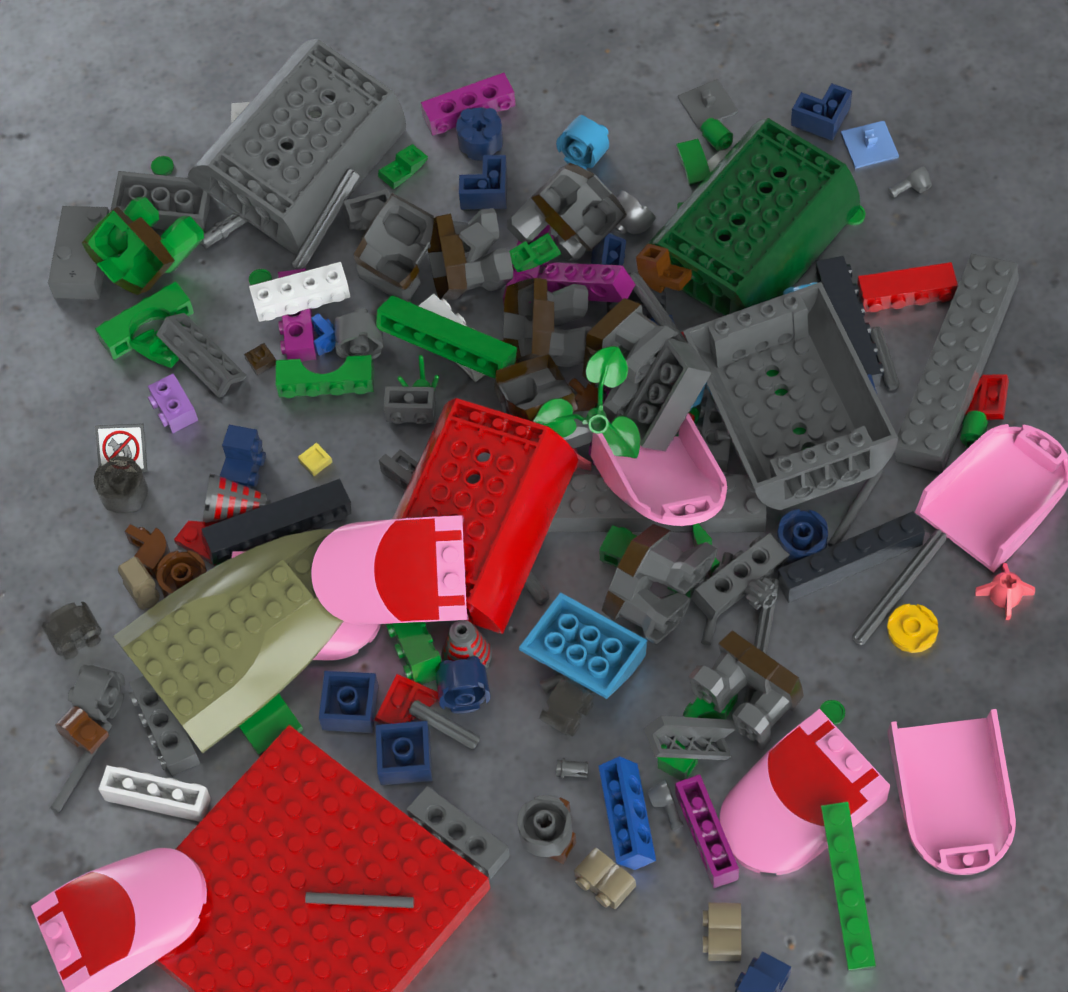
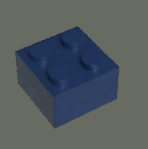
(348, 701)
(403, 753)

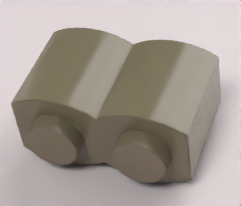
(139, 583)
(604, 878)
(723, 931)

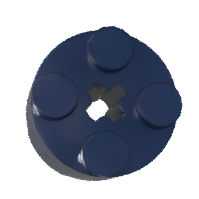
(479, 132)
(802, 534)
(462, 685)

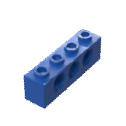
(627, 813)

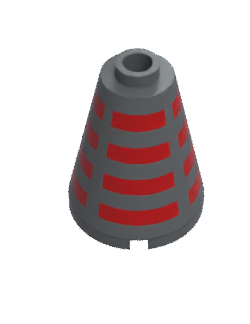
(230, 499)
(464, 642)

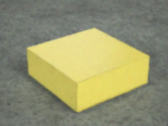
(315, 459)

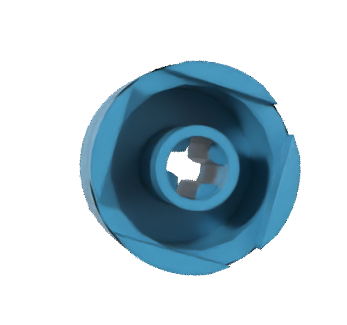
(583, 142)

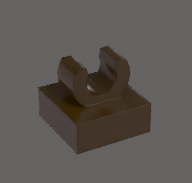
(260, 359)

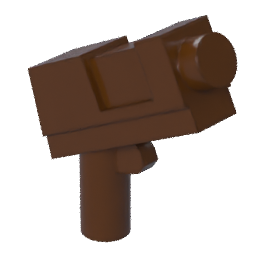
(586, 397)

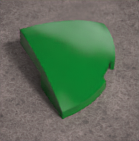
(154, 348)

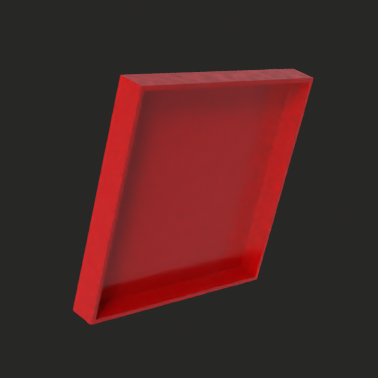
(316, 827)

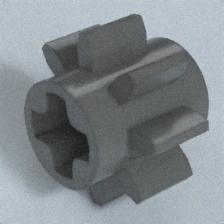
(761, 593)

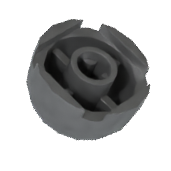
(637, 218)

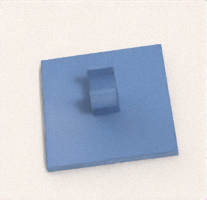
(869, 144)

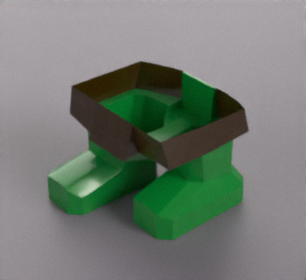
(145, 253)

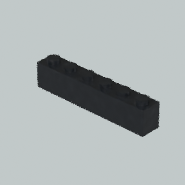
(843, 294)
(276, 520)
(850, 556)

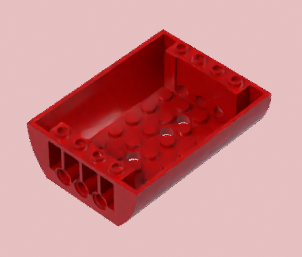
(503, 511)

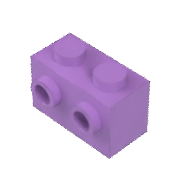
(172, 403)

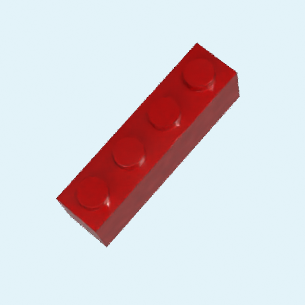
(907, 287)

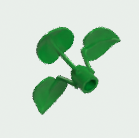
(622, 435)

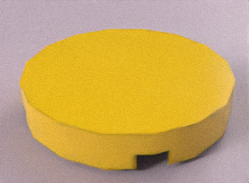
(912, 628)

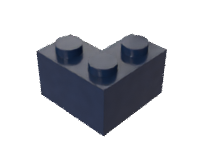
(823, 115)
(485, 189)
(243, 455)
(764, 975)

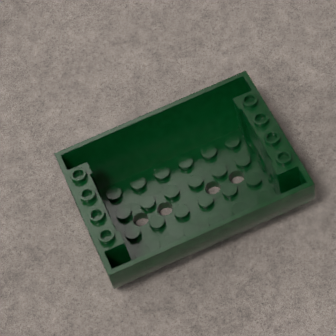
(781, 229)

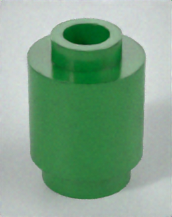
(717, 134)
(973, 427)

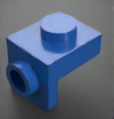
(326, 333)

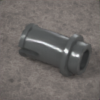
(571, 768)

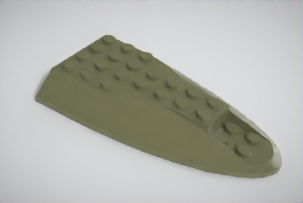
(233, 636)

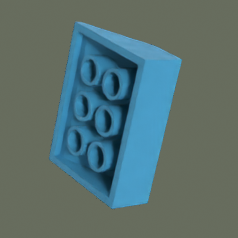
(585, 646)

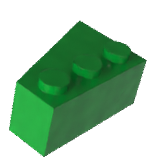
(417, 650)

